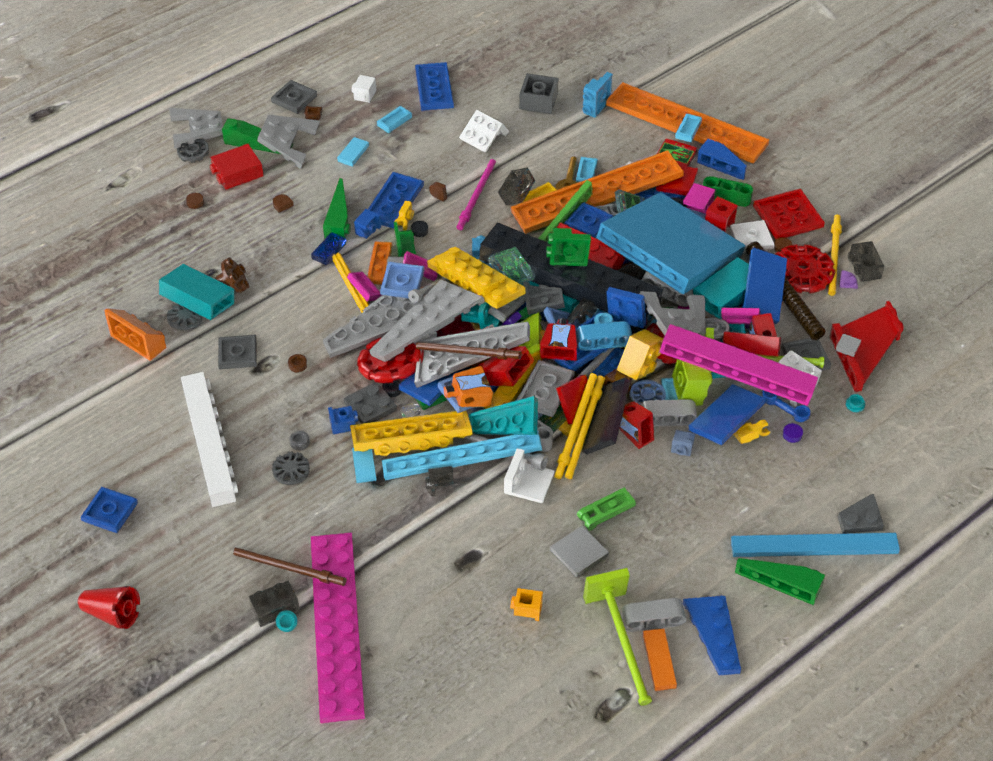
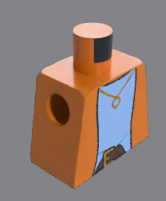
(470, 388)

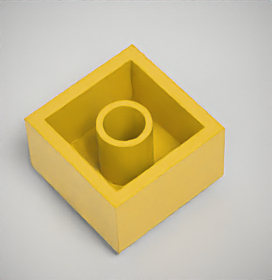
(640, 354)

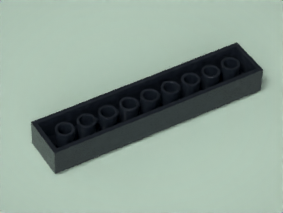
(576, 281)

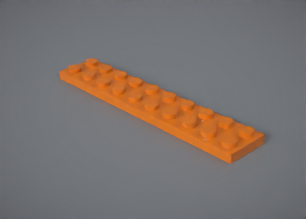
(670, 116)
(629, 178)

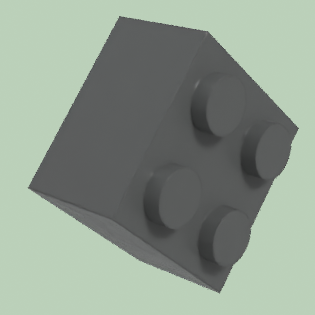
(538, 93)

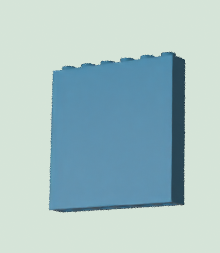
(670, 242)

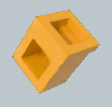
(527, 603)

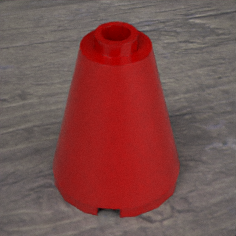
(111, 605)

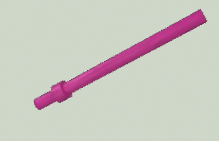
(466, 214)

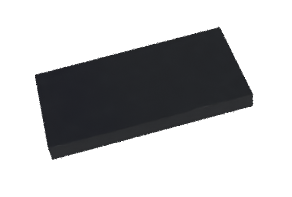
(607, 416)

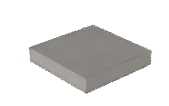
(579, 551)

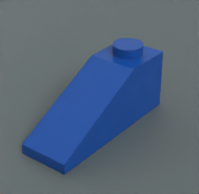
(719, 157)

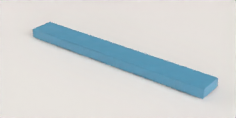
(814, 544)

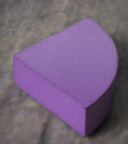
(848, 280)

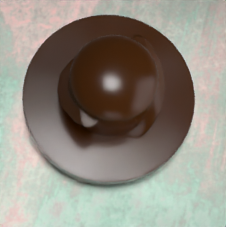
(233, 275)

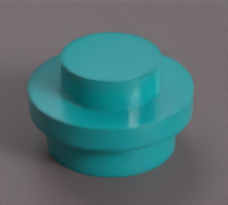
(855, 403)
(286, 621)

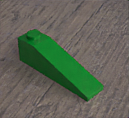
(240, 133)
(337, 218)
(789, 579)

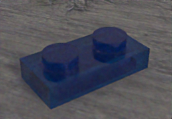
(331, 245)

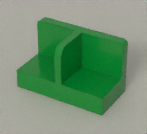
(404, 241)

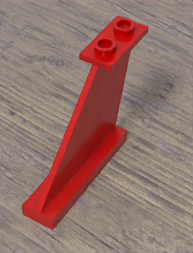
(876, 334)

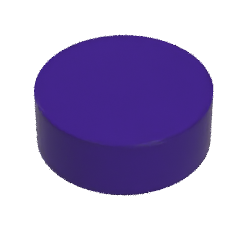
(792, 433)

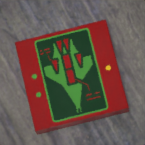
(681, 152)

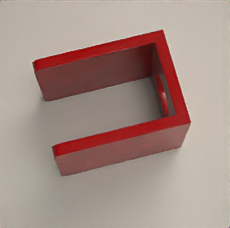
(721, 213)

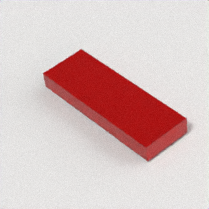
(753, 343)

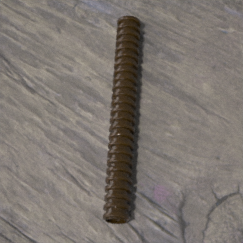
(796, 305)

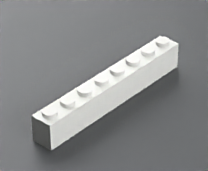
(208, 439)

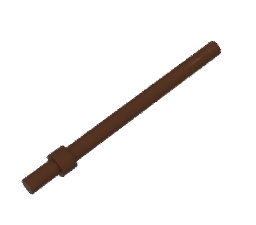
(500, 353)
(323, 576)

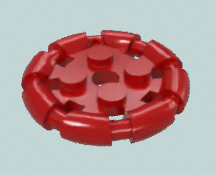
(806, 256)
(386, 372)

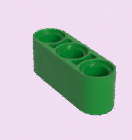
(732, 191)

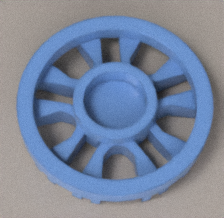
(647, 393)

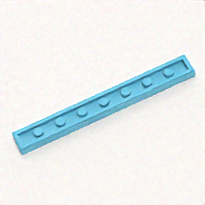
(460, 455)

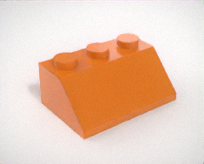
(135, 333)

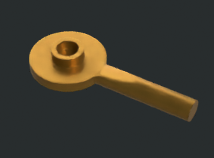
(570, 174)

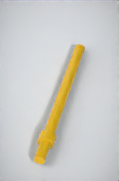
(836, 230)
(595, 396)
(564, 457)

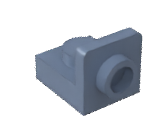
(683, 443)

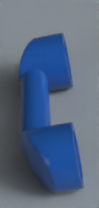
(800, 413)

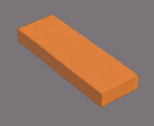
(379, 261)
(659, 659)

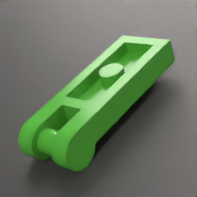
(606, 508)

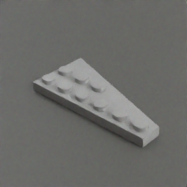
(426, 317)
(369, 325)
(439, 364)

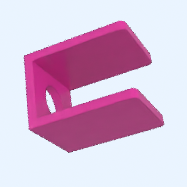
(699, 198)

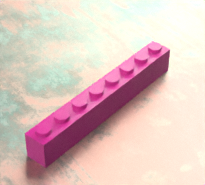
(738, 364)

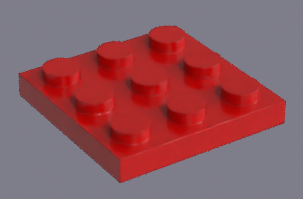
(788, 214)

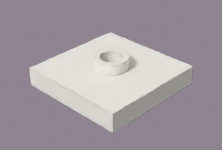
(752, 232)

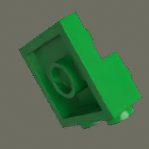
(568, 248)

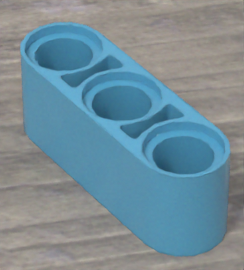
(603, 335)

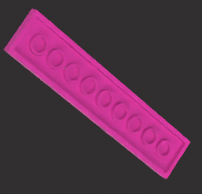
(337, 631)

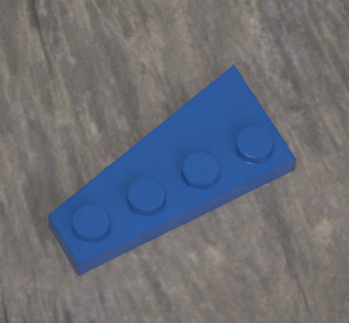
(715, 630)

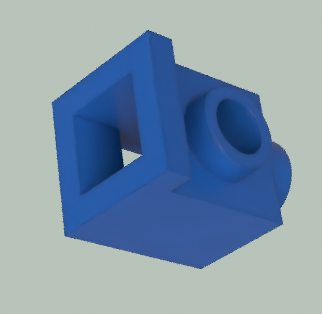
(367, 223)
(342, 419)

